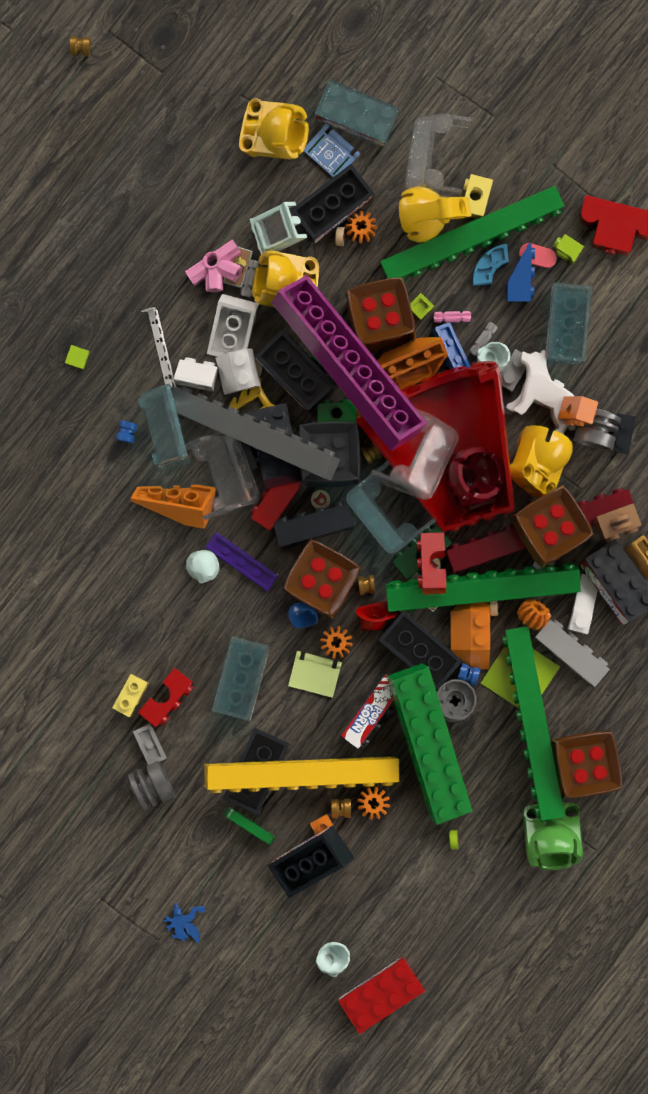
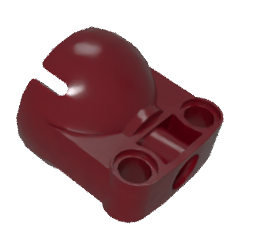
(473, 476)

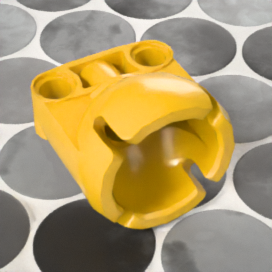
(273, 130)
(426, 212)
(281, 272)
(539, 462)

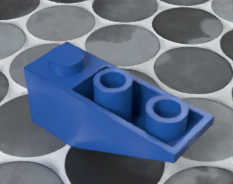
(519, 282)

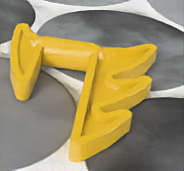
(254, 393)

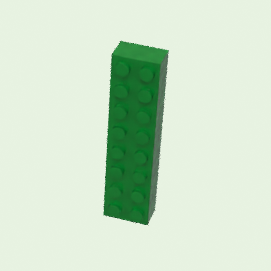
(429, 743)

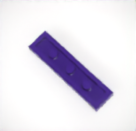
(241, 561)

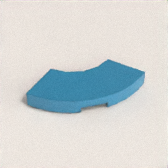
(489, 264)

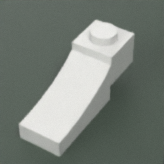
(583, 606)

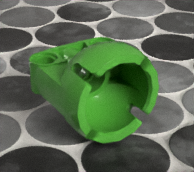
(553, 842)

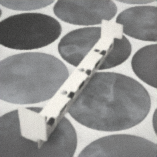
(151, 311)

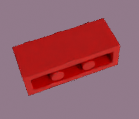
(274, 504)

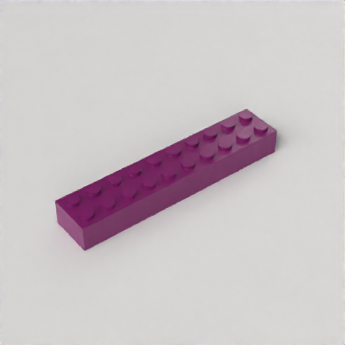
(348, 362)

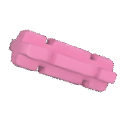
(454, 316)

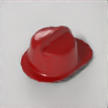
(375, 616)

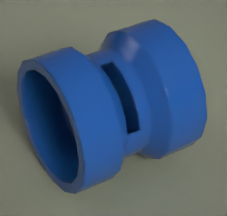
(126, 432)
(472, 676)

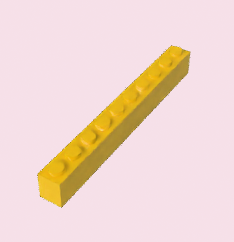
(301, 773)

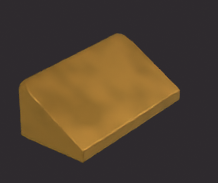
(639, 553)

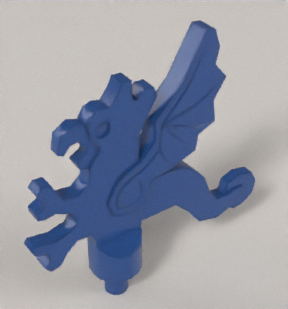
(181, 921)

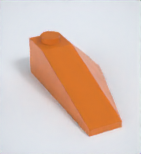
(178, 503)

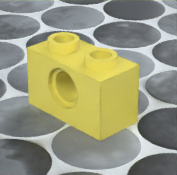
(482, 187)
(130, 695)

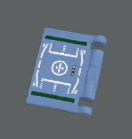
(330, 151)

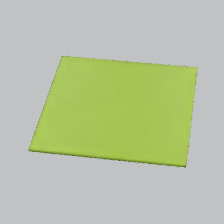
(498, 675)

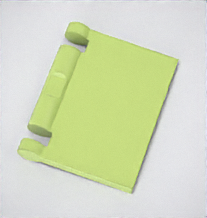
(314, 674)

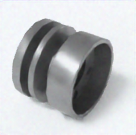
(596, 434)
(461, 691)
(151, 785)

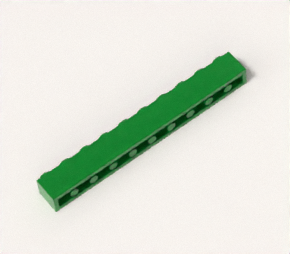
(474, 234)
(487, 587)
(534, 724)

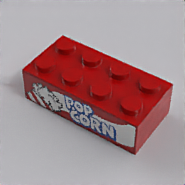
(381, 994)

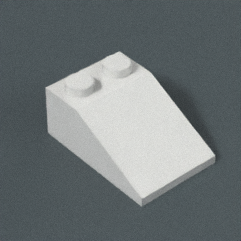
(232, 325)

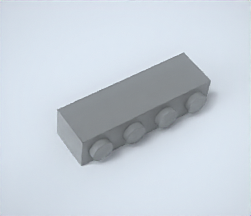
(571, 653)

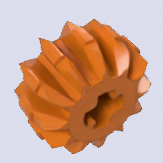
(363, 233)
(534, 614)
(330, 640)
(368, 806)

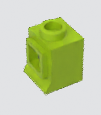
(567, 248)

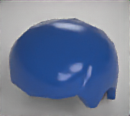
(302, 615)

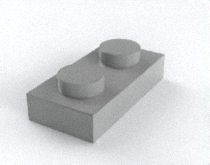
(513, 371)
(149, 744)

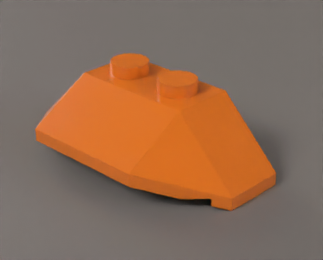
(414, 360)
(471, 634)

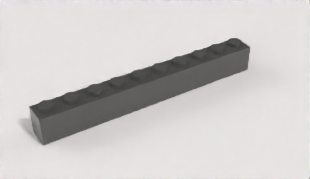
(255, 434)

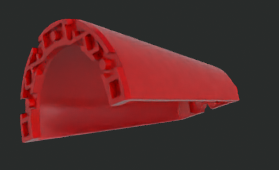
(474, 406)

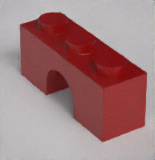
(431, 547)
(157, 712)

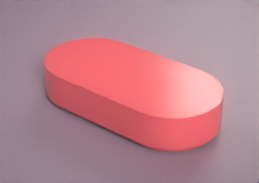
(543, 256)

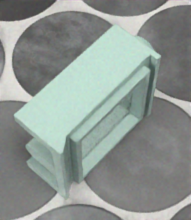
(276, 228)

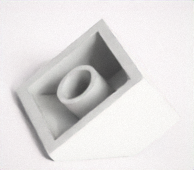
(238, 371)
(196, 375)

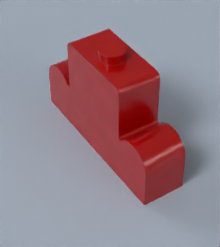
(615, 224)

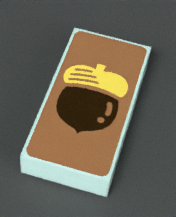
(241, 260)

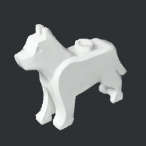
(540, 389)

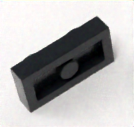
(624, 434)
(252, 459)

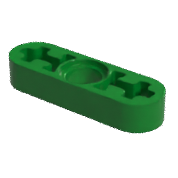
(250, 826)

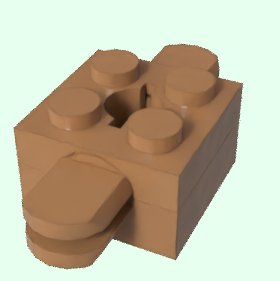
(616, 522)

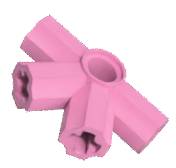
(223, 268)

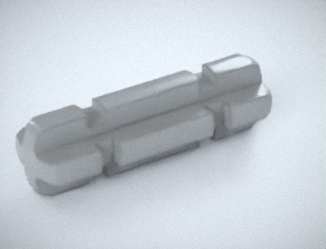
(248, 279)
(483, 338)

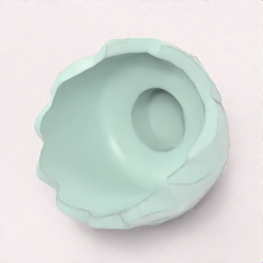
(495, 352)
(202, 566)
(333, 958)

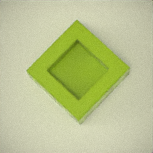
(421, 306)
(77, 357)

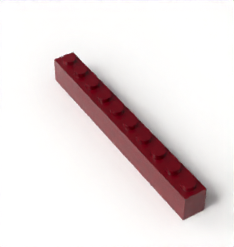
(508, 542)

